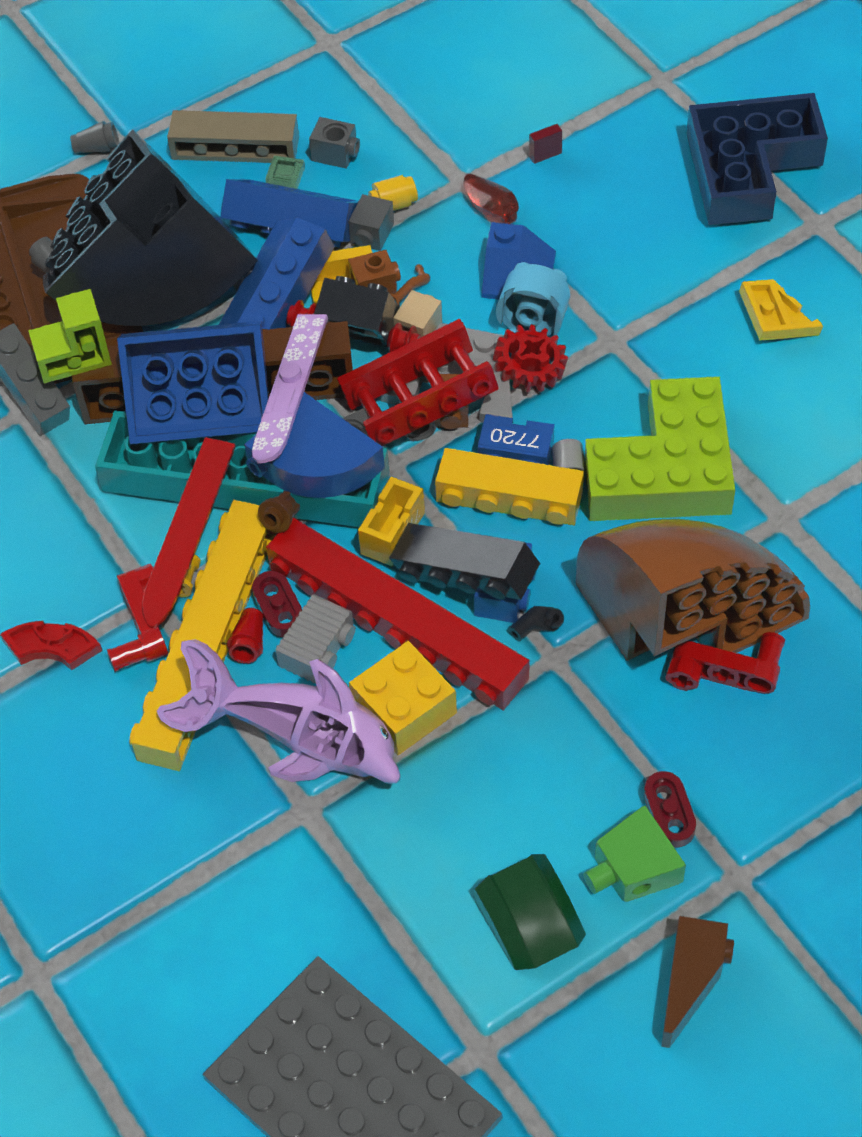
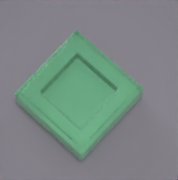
(285, 171)

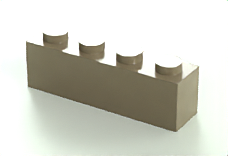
(232, 136)

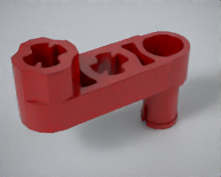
(150, 642)
(699, 661)

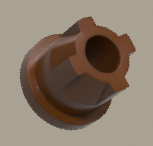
(278, 512)

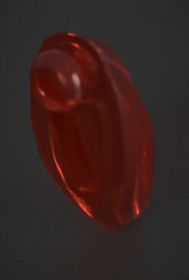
(491, 198)

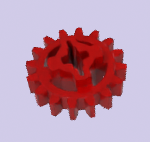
(530, 358)

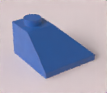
(505, 249)

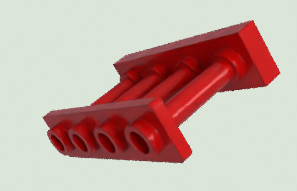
(409, 363)

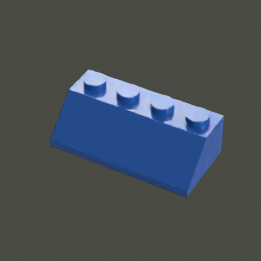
(265, 203)
(282, 274)

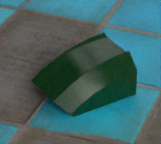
(529, 912)

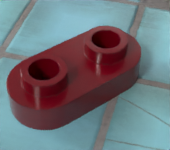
(280, 605)
(673, 810)

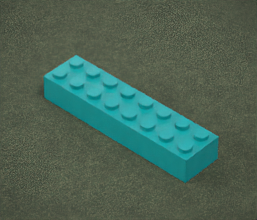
(164, 468)

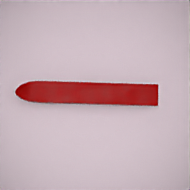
(186, 530)

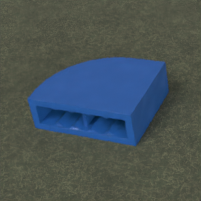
(321, 455)

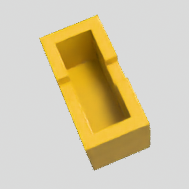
(384, 525)

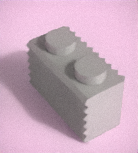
(315, 635)

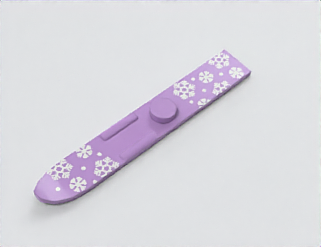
(288, 387)

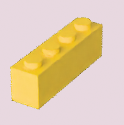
(509, 486)

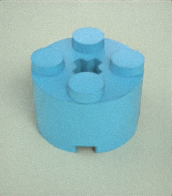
(534, 297)

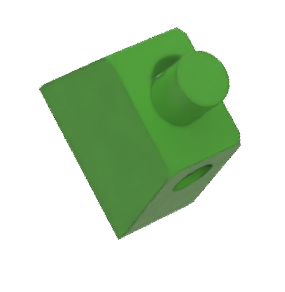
(635, 859)

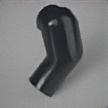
(538, 619)

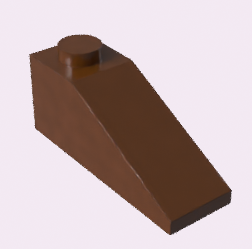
(696, 968)

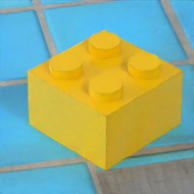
(405, 695)

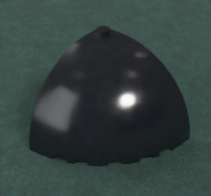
(144, 243)

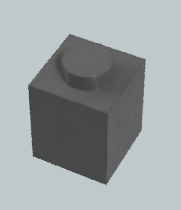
(371, 222)

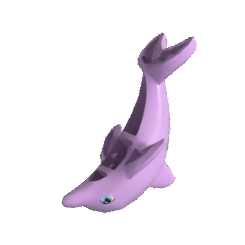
(315, 722)

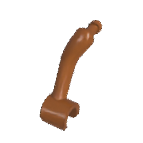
(415, 282)

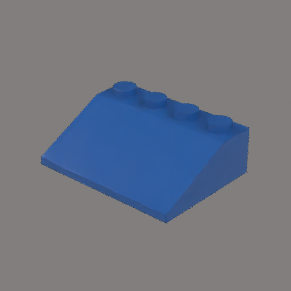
(193, 381)

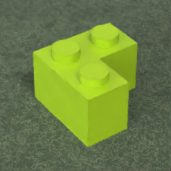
(74, 343)

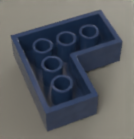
(744, 141)

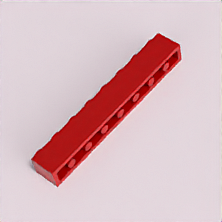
(399, 614)

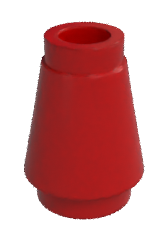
(247, 637)

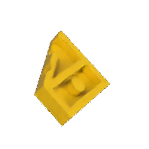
(775, 312)

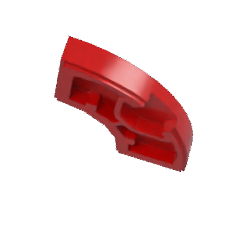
(51, 641)

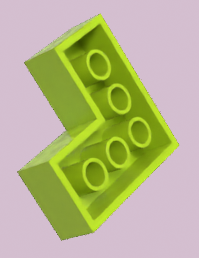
(675, 470)

